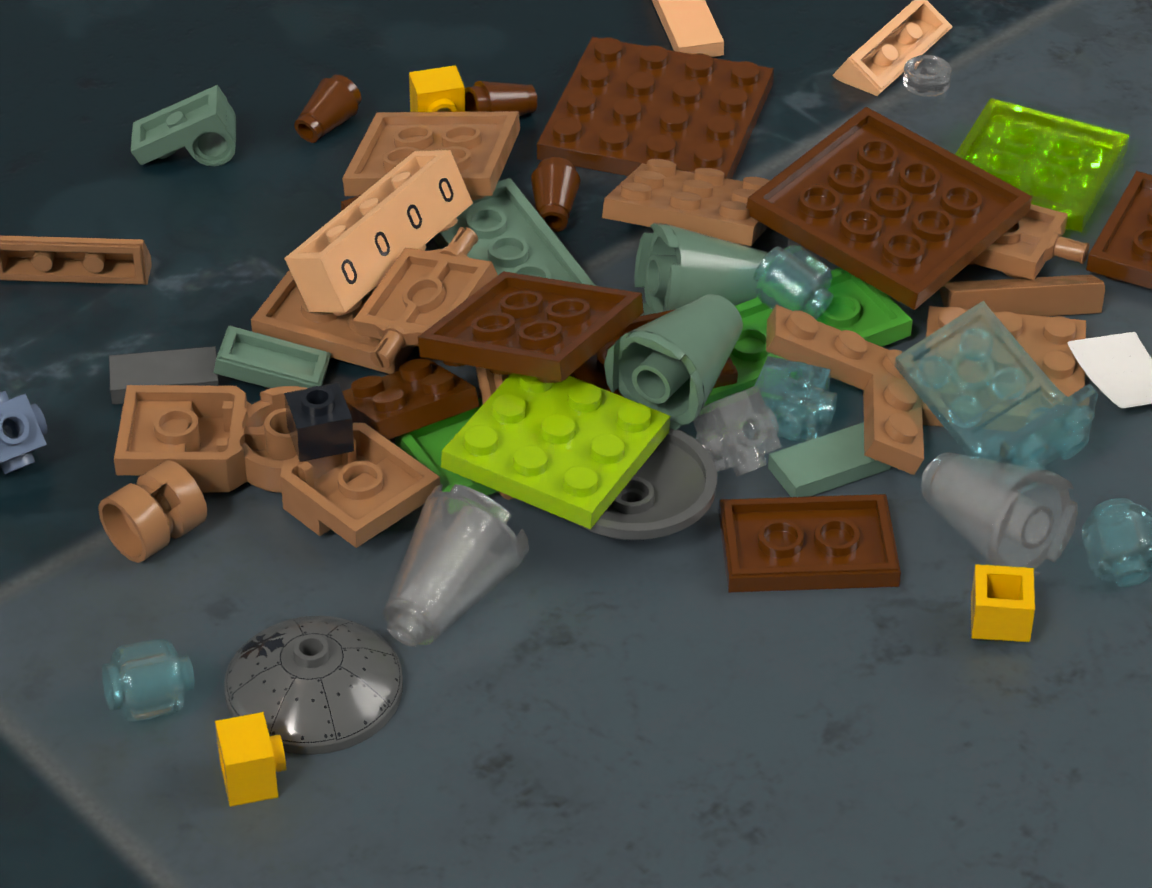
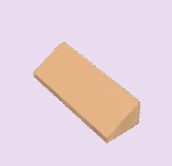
(886, 53)

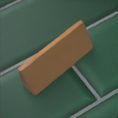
(74, 260)
(1029, 297)

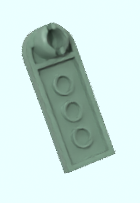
(515, 237)

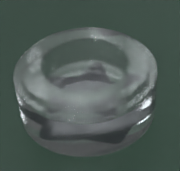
(927, 75)

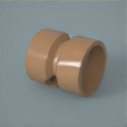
(147, 514)

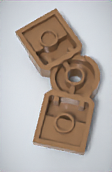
(232, 442)

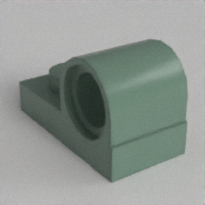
(200, 123)

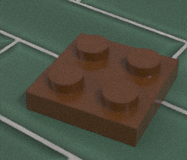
(409, 398)

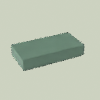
(269, 360)
(824, 463)

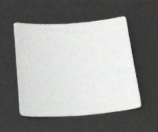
(1117, 367)

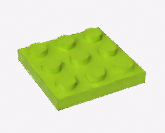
(556, 445)

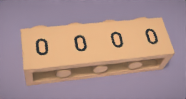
(369, 235)

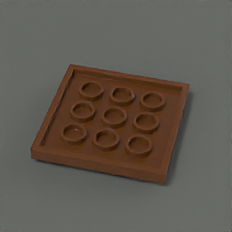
(655, 104)
(889, 207)

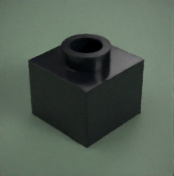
(319, 422)

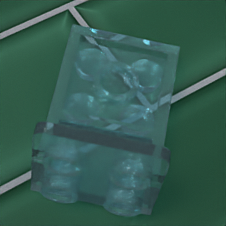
(995, 393)

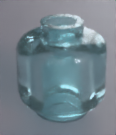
(794, 281)
(1119, 541)
(147, 680)

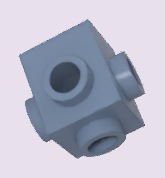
(25, 432)

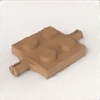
(1031, 243)
(419, 293)

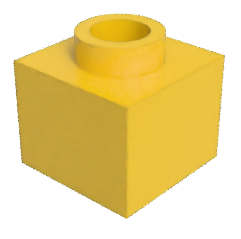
(437, 90)
(1002, 603)
(249, 758)

